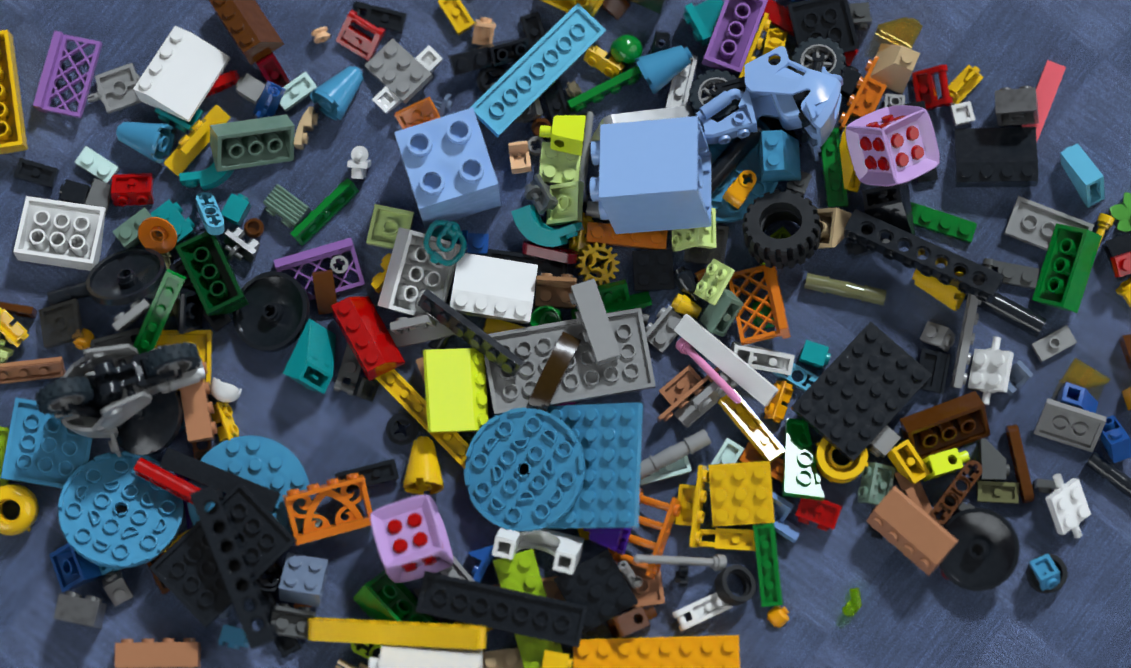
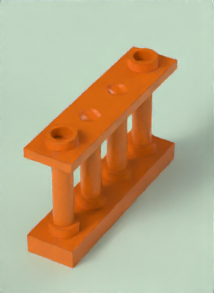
(673, 511)

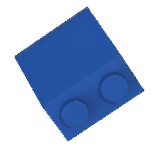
(72, 568)

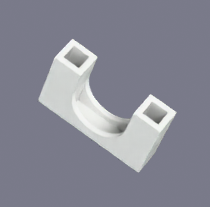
(564, 547)

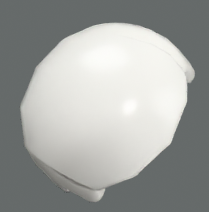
(224, 391)

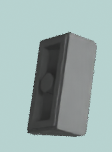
(99, 194)

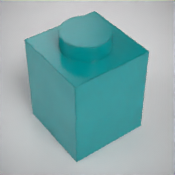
(236, 209)
(814, 354)

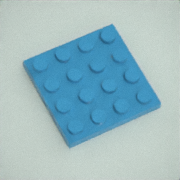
(41, 447)

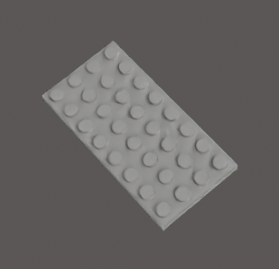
(583, 377)

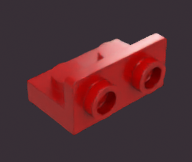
(132, 189)
(818, 512)

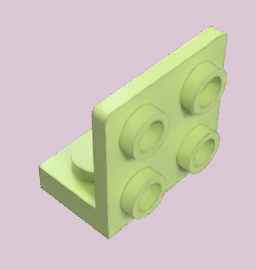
(695, 237)
(714, 281)

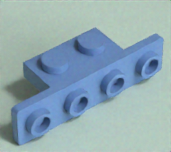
(783, 526)

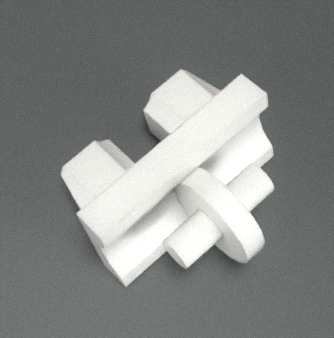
(358, 162)

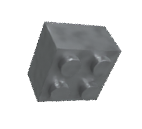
(1016, 106)
(80, 611)

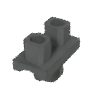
(539, 194)
(238, 248)

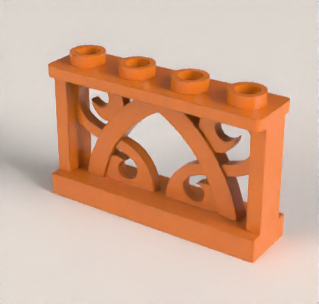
(310, 531)

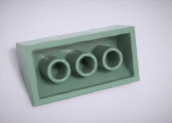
(252, 142)

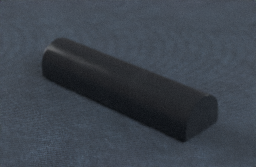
(732, 157)
(1014, 314)

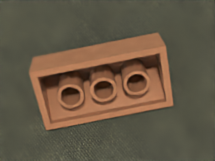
(911, 530)

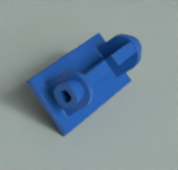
(269, 100)

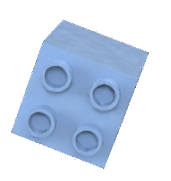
(449, 167)
(653, 175)

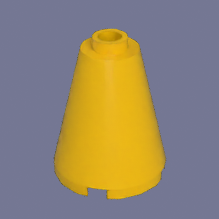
(945, 294)
(423, 468)

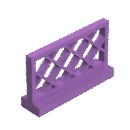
(51, 75)
(320, 253)

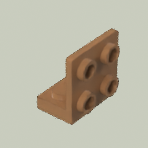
(554, 290)

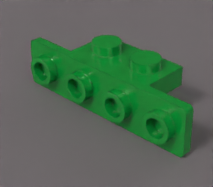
(616, 298)

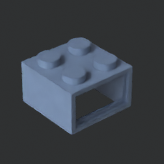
(303, 580)

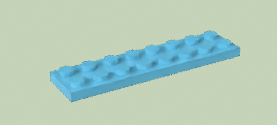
(537, 70)

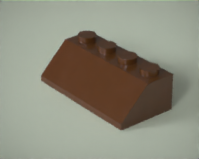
(248, 27)
(946, 425)

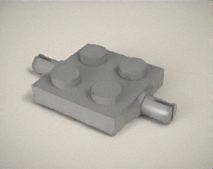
(116, 88)

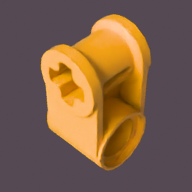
(738, 191)

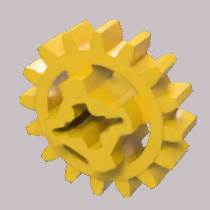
(594, 257)

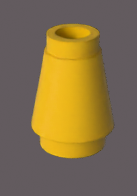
(684, 305)

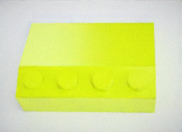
(455, 390)

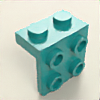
(703, 19)

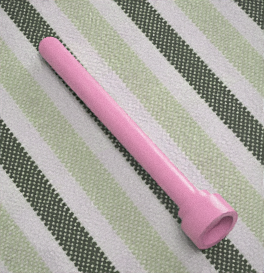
(687, 349)

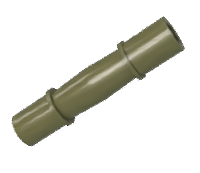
(845, 289)

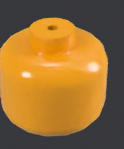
(84, 343)
(778, 616)

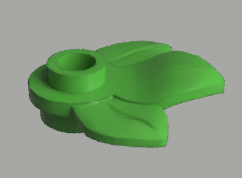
(1122, 213)

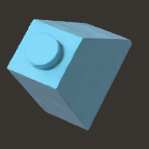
(1083, 175)

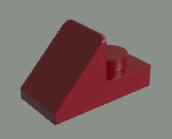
(272, 70)

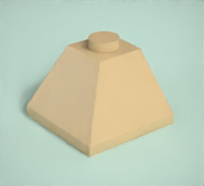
(894, 66)
(832, 226)

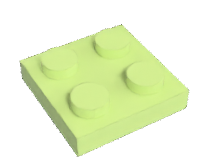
(558, 166)
(569, 203)
(385, 225)

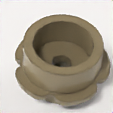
(573, 89)

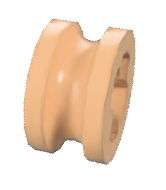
(320, 35)

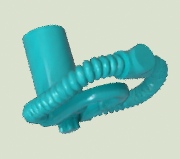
(447, 231)

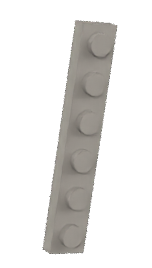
(966, 339)

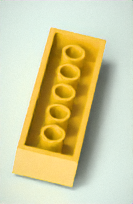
(11, 112)

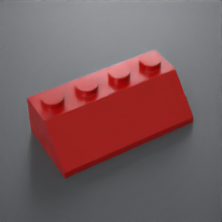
(367, 336)

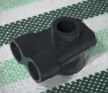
(660, 35)

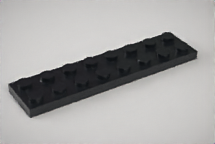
(501, 609)

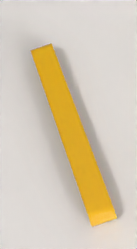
(397, 633)

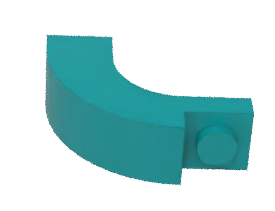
(207, 178)
(534, 229)

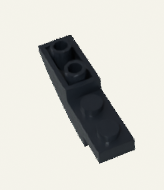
(488, 55)

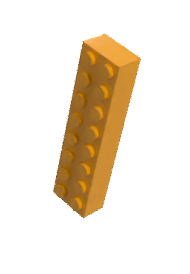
(659, 652)

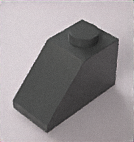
(992, 462)

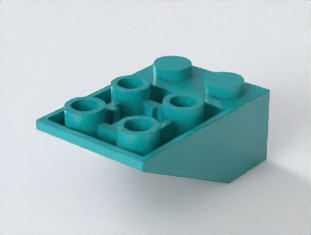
(313, 358)

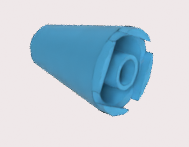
(663, 66)
(338, 92)
(149, 139)

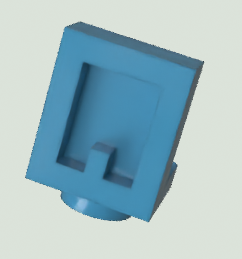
(1045, 572)

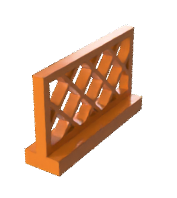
(776, 304)

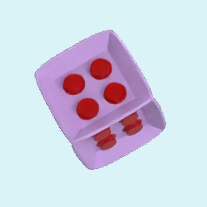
(892, 145)
(411, 538)

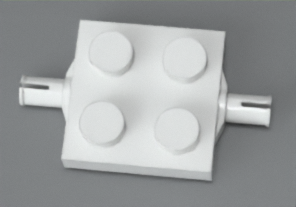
(990, 370)
(1068, 506)

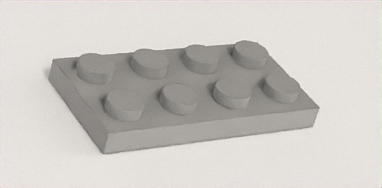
(1036, 223)

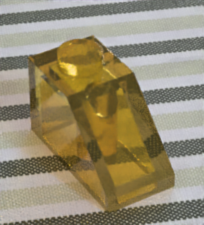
(900, 31)
(1083, 375)

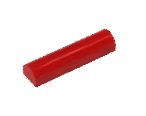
(165, 480)

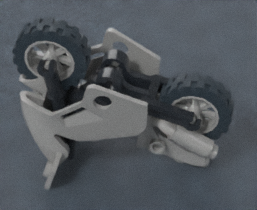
(107, 396)

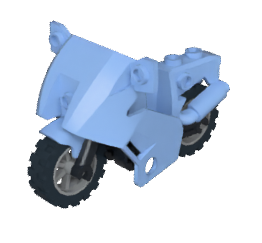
(796, 97)

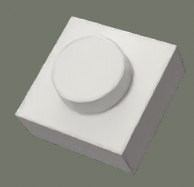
(962, 113)

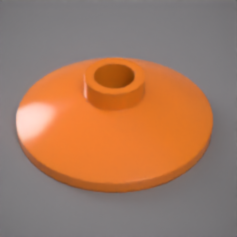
(152, 239)

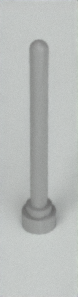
(585, 153)
(717, 562)

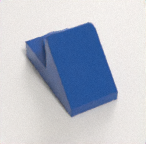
(476, 243)
(485, 556)

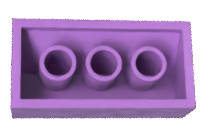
(734, 34)

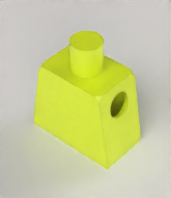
(565, 133)
(945, 463)

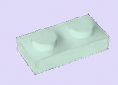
(297, 91)
(97, 165)

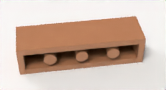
(198, 411)
(158, 654)

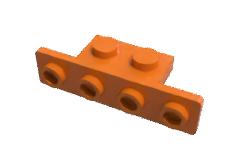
(867, 97)

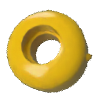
(835, 472)
(28, 509)

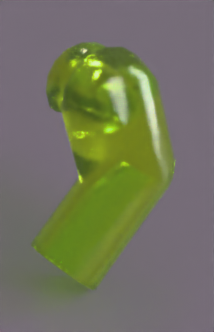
(854, 604)

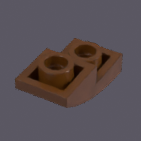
(324, 290)

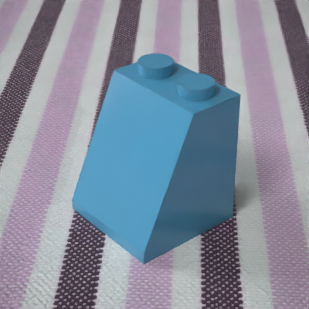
(779, 157)

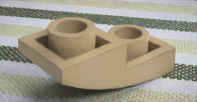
(306, 123)

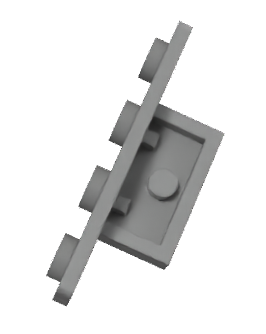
(417, 330)
(702, 402)

